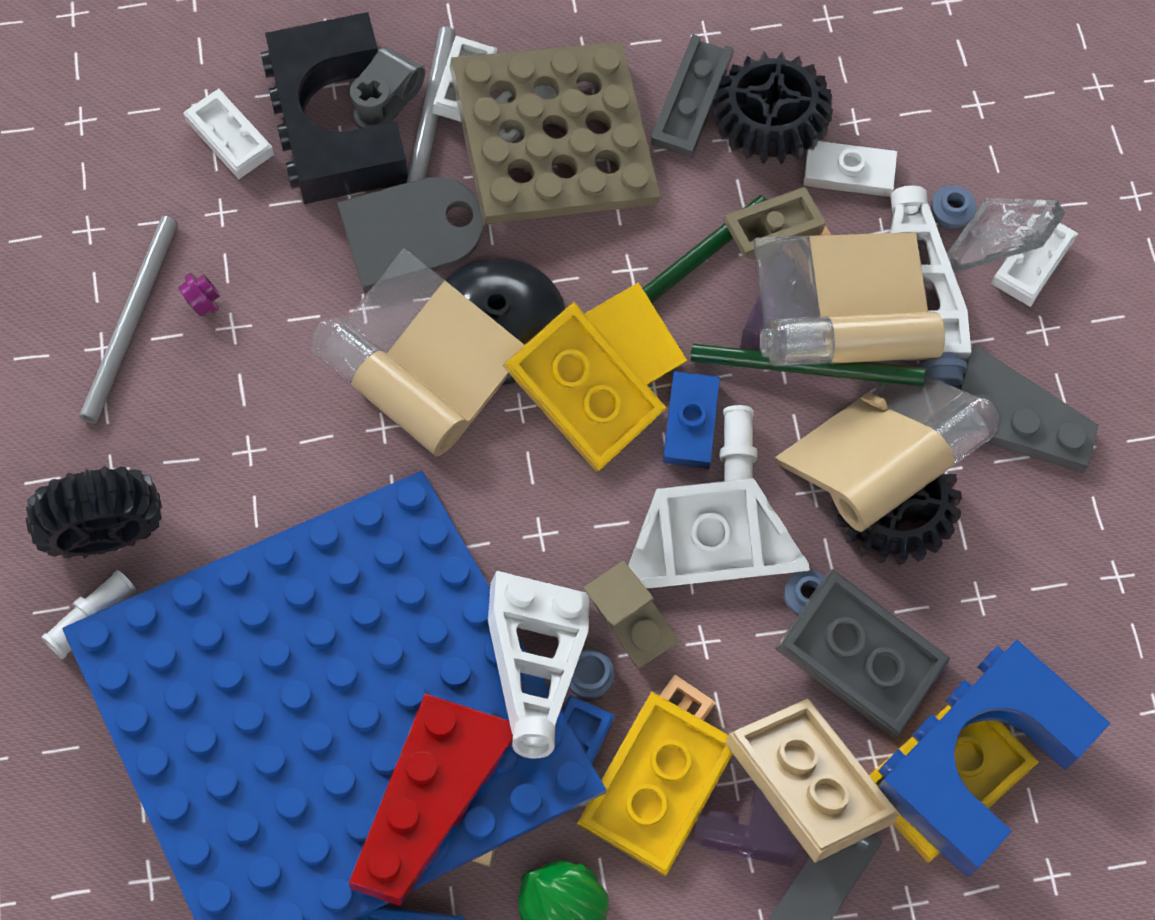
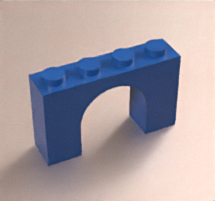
(1012, 691)

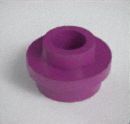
(200, 294)

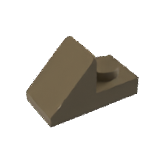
(778, 217)
(631, 614)

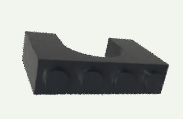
(329, 161)

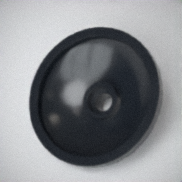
(526, 292)

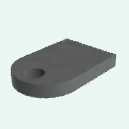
(412, 219)

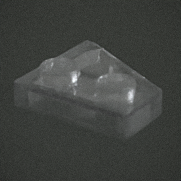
(1003, 230)

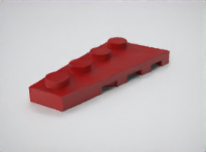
(434, 781)

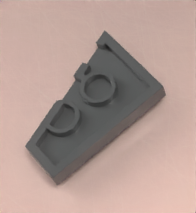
(1030, 417)

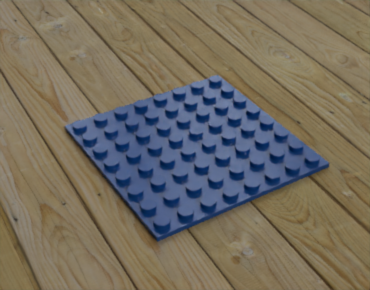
(280, 693)

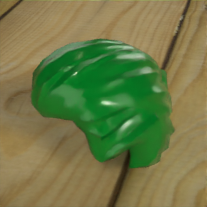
(562, 893)

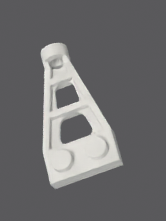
(913, 214)
(545, 610)

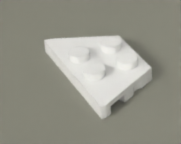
(712, 536)

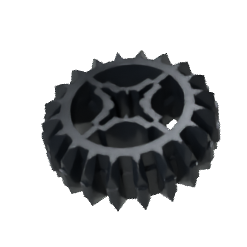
(796, 120)
(934, 505)
(93, 512)

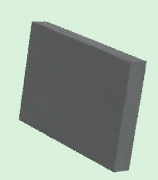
(863, 653)

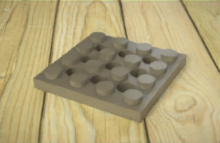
(547, 193)

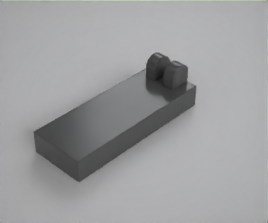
(691, 97)
(826, 884)

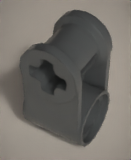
(385, 87)

